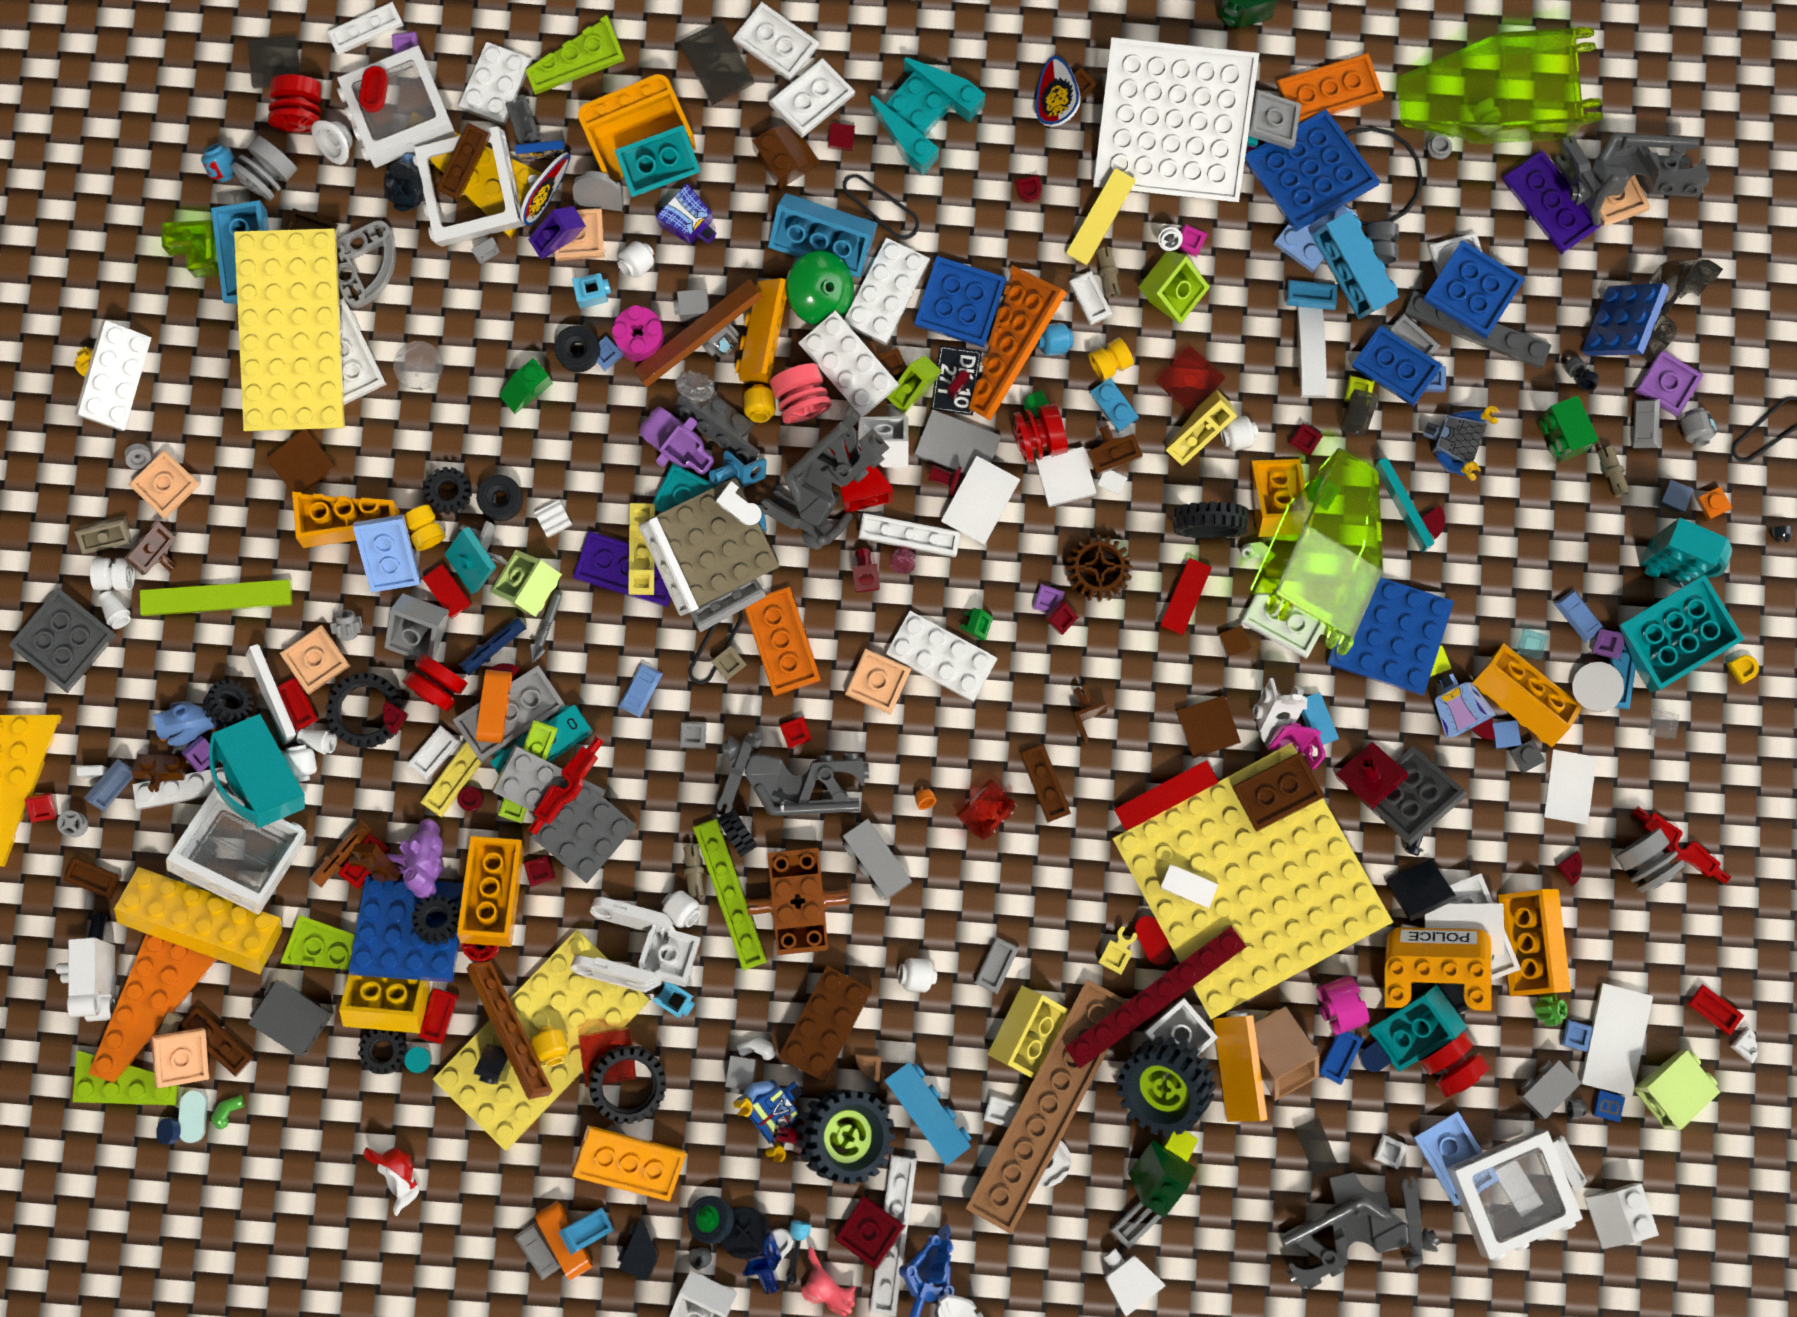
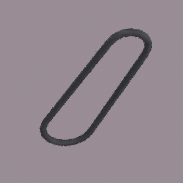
(872, 214)
(1756, 425)

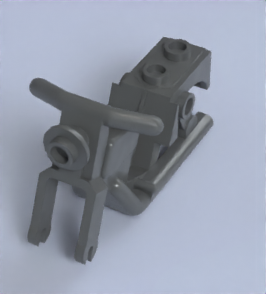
(1630, 156)
(812, 481)
(783, 791)
(1360, 1221)

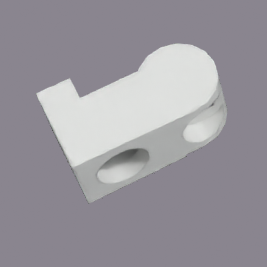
(736, 506)

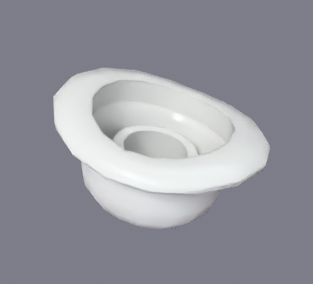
(333, 140)

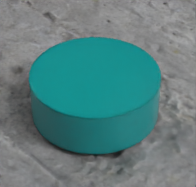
(418, 1059)

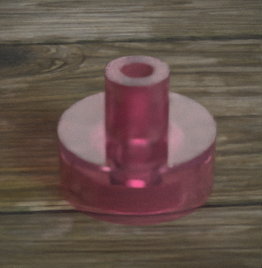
(903, 561)

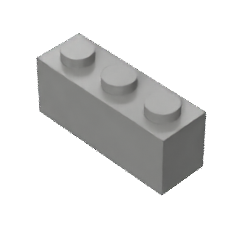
(876, 860)

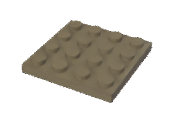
(714, 546)

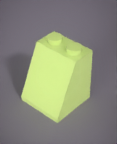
(1677, 1090)

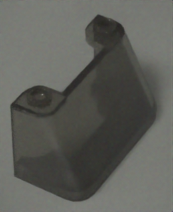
(1681, 278)

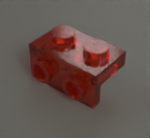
(986, 810)

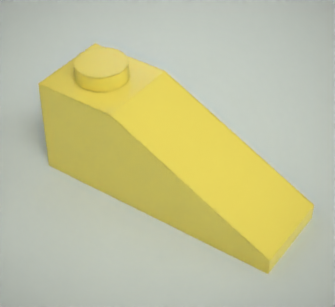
(1201, 427)

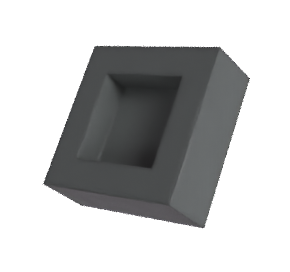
(1527, 756)

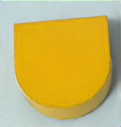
(1744, 668)

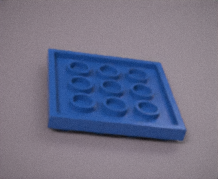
(1314, 175)
(1397, 637)
(388, 942)

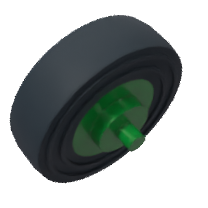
(710, 1219)

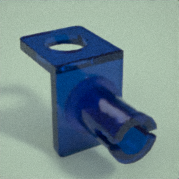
(765, 1266)

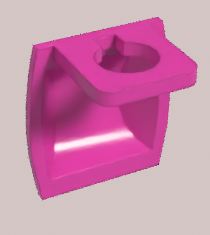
(1302, 740)

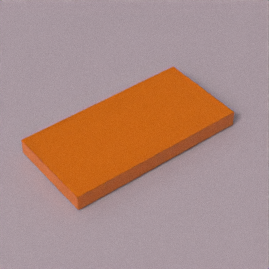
(1333, 87)
(782, 642)

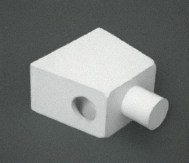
(1130, 1281)

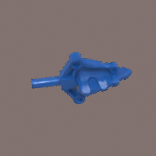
(927, 1268)

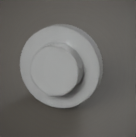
(1439, 147)

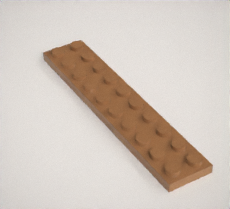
(1042, 1116)

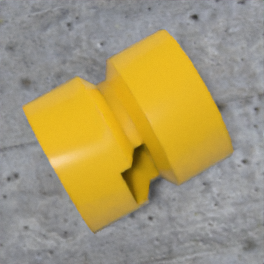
(1113, 357)
(423, 529)

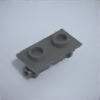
(523, 121)

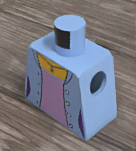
(1461, 706)

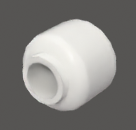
(635, 259)
(1239, 434)
(301, 762)
(681, 909)
(917, 975)

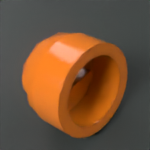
(925, 798)

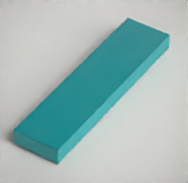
(1404, 504)

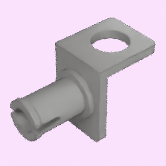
(485, 537)

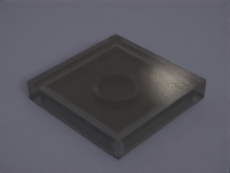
(272, 58)

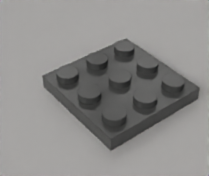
(62, 640)
(1420, 798)
(585, 833)

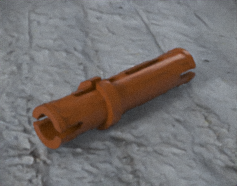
(320, 876)

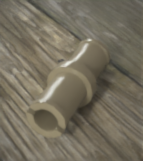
(1108, 272)
(1614, 471)
(693, 871)

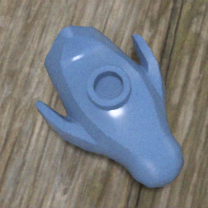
(182, 723)

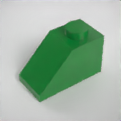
(525, 386)

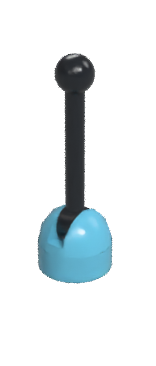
(799, 1231)

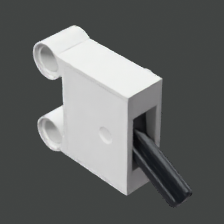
(90, 974)

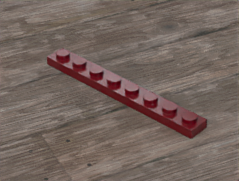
(1155, 997)

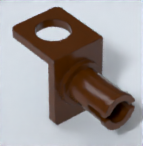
(1087, 711)

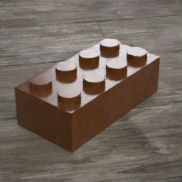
(825, 1023)

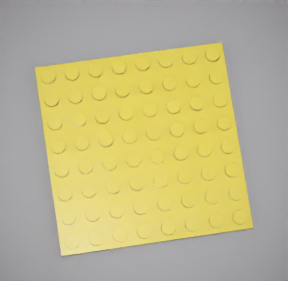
(1283, 889)

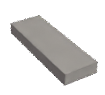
(727, 605)

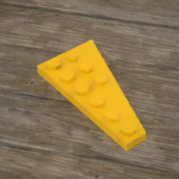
(485, 187)
(22, 755)

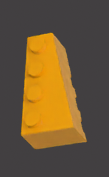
(330, 519)

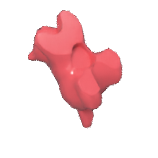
(822, 1288)

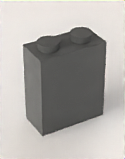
(290, 1017)

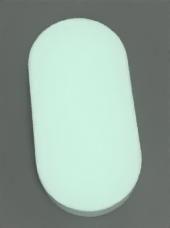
(193, 1116)

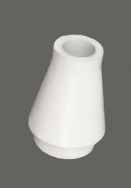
(1172, 241)
(114, 611)
(319, 740)

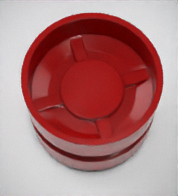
(1459, 1071)

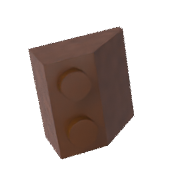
(784, 154)

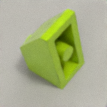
(914, 383)

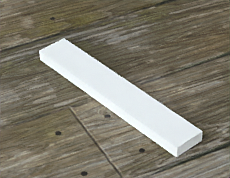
(898, 1204)

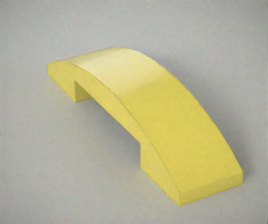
(640, 559)

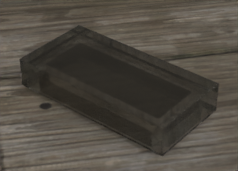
(1316, 1147)

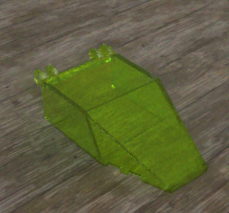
(1502, 89)
(1327, 550)

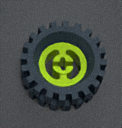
(1146, 1086)
(866, 1142)

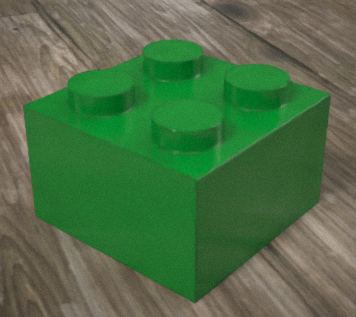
(1567, 429)

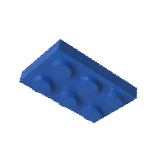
(1397, 366)

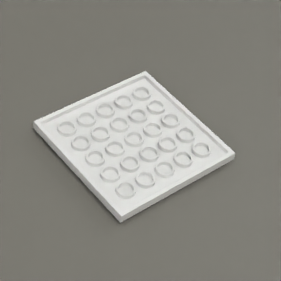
(1176, 118)

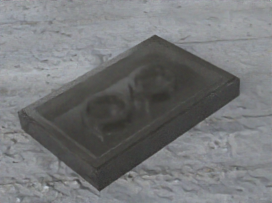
(716, 62)

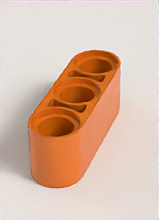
(494, 706)
(551, 1221)

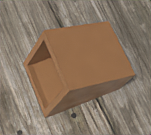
(1284, 1053)

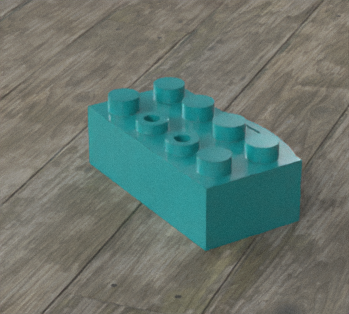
(1685, 553)
(254, 773)

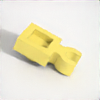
(1116, 954)

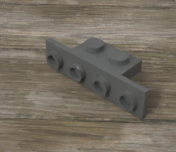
(721, 425)

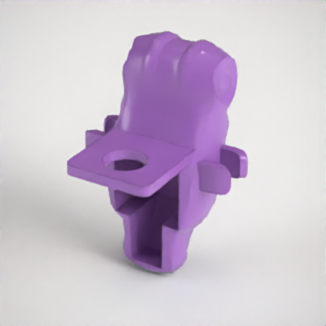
(676, 441)
(421, 859)

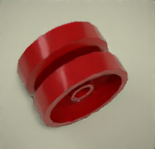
(433, 684)

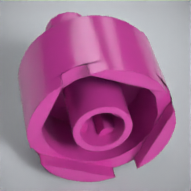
(633, 321)
(1342, 1005)

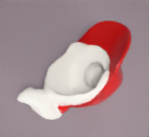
(398, 1172)

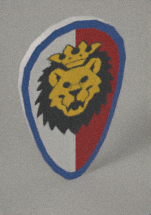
(1057, 93)
(543, 189)

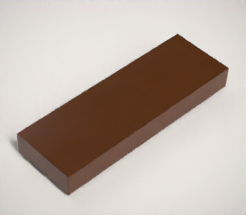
(463, 161)
(1045, 783)
(219, 1041)

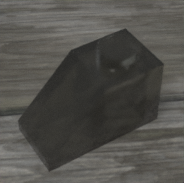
(1358, 412)

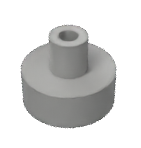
(137, 456)

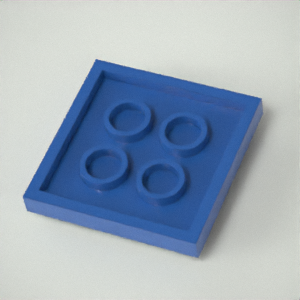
(1473, 289)
(960, 301)
(1625, 319)

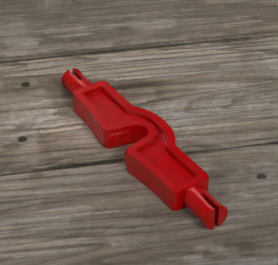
(557, 797)
(1692, 853)

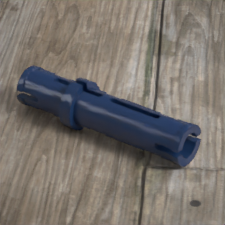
(492, 646)

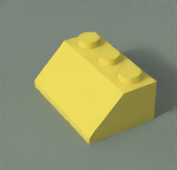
(1028, 1032)

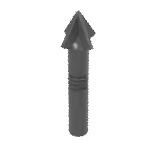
(537, 649)

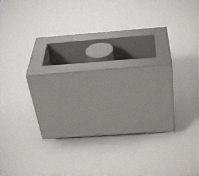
(1548, 1088)

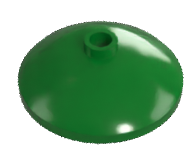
(807, 287)

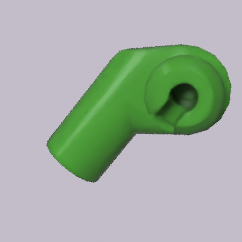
(223, 1110)

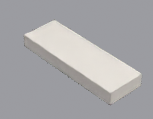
(365, 28)

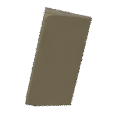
(103, 534)

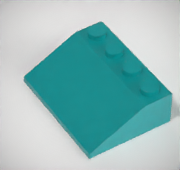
(1679, 634)

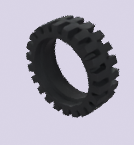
(1210, 520)
(335, 703)
(634, 1113)

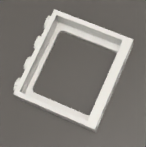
(480, 227)

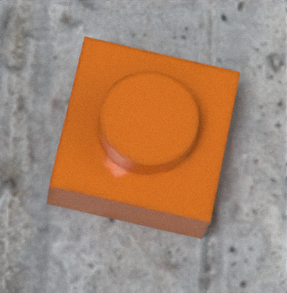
(1714, 503)

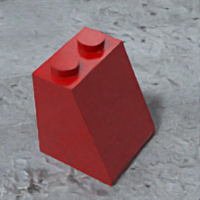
(867, 493)

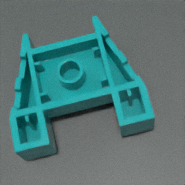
(920, 106)

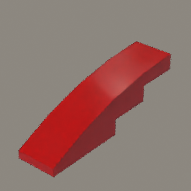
(1166, 795)

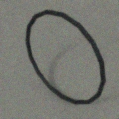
(1413, 154)

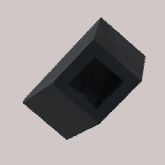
(493, 1065)
(641, 1252)

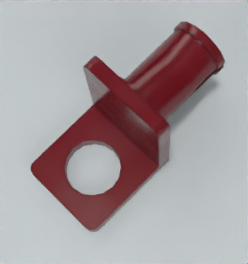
(946, 478)
(865, 573)
(789, 1136)

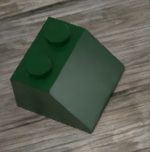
(1246, 12)
(1160, 1178)

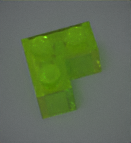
(196, 241)

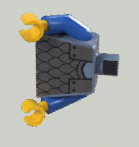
(1459, 439)

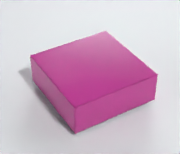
(1192, 240)

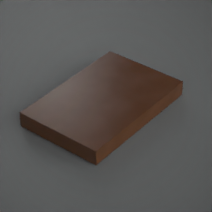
(1278, 792)

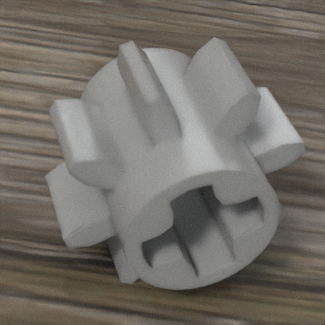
(346, 625)

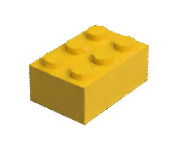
(384, 1003)

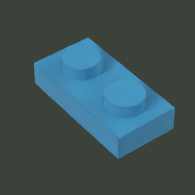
(1114, 405)

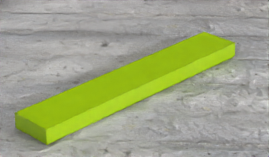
(216, 597)
(729, 894)

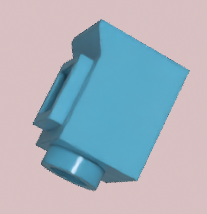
(593, 298)
(667, 993)

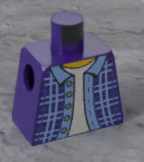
(687, 217)

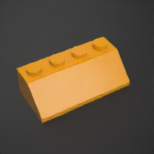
(763, 333)
(1527, 695)
(1538, 941)

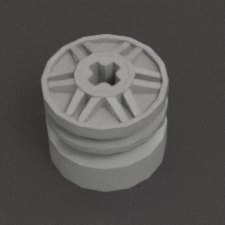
(263, 168)
(1650, 861)

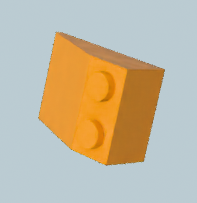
(1273, 488)

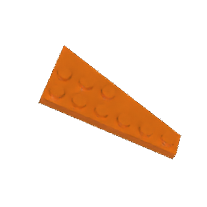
(1016, 330)
(154, 987)

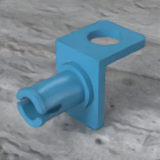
(734, 468)

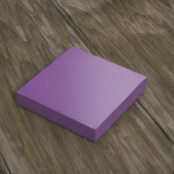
(1670, 382)

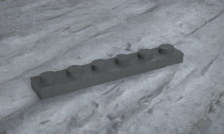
(1501, 339)

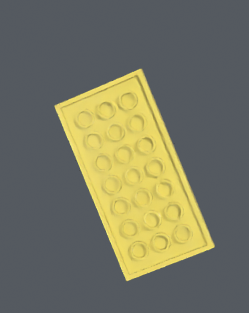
(289, 329)
(548, 998)

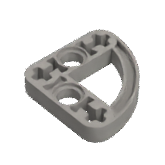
(347, 253)

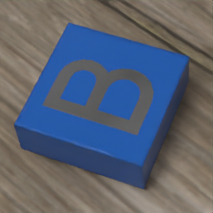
(1608, 1106)

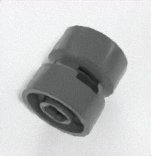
(1383, 236)

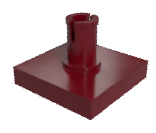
(1372, 775)

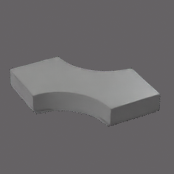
(1347, 1186)

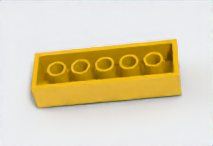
(198, 920)

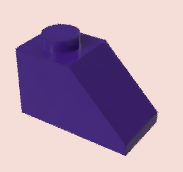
(556, 231)

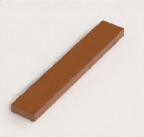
(698, 333)
(509, 1030)

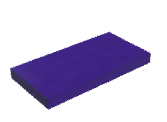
(1546, 199)
(606, 565)

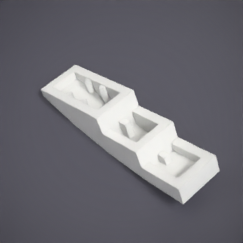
(1311, 352)

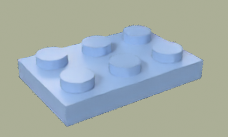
(1301, 244)
(386, 553)
(1445, 1146)

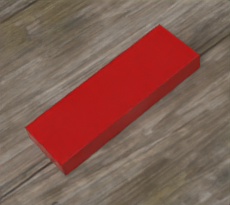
(1185, 596)

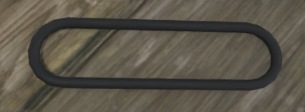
(703, 646)

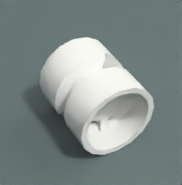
(107, 574)

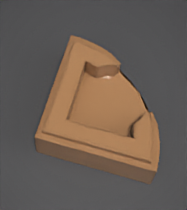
(869, 1066)

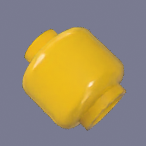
(759, 403)
(549, 1046)

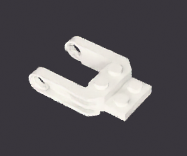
(665, 956)

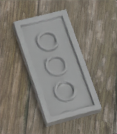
(529, 699)
(528, 778)

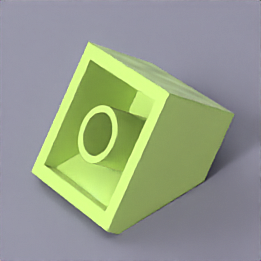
(526, 583)

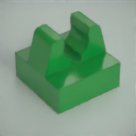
(978, 624)

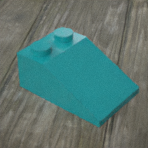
(657, 161)
(1418, 1028)

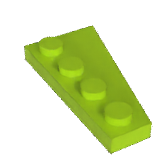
(584, 55)
(318, 945)
(132, 1087)

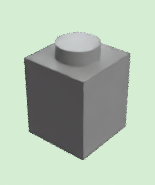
(691, 304)
(740, 1074)

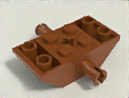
(800, 875)

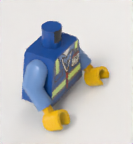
(767, 1107)

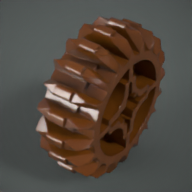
(1087, 569)

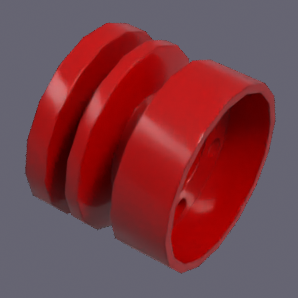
(294, 102)
(1040, 433)

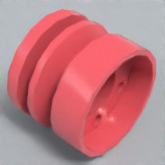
(800, 393)

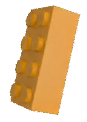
(490, 891)

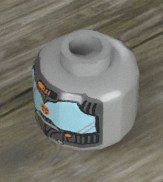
(722, 342)
(1698, 426)

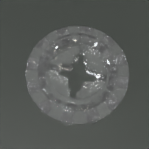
(685, 386)

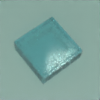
(1532, 644)

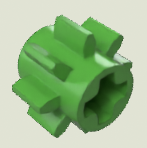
(1550, 1009)

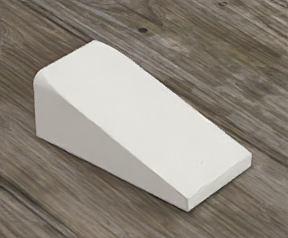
(1189, 886)

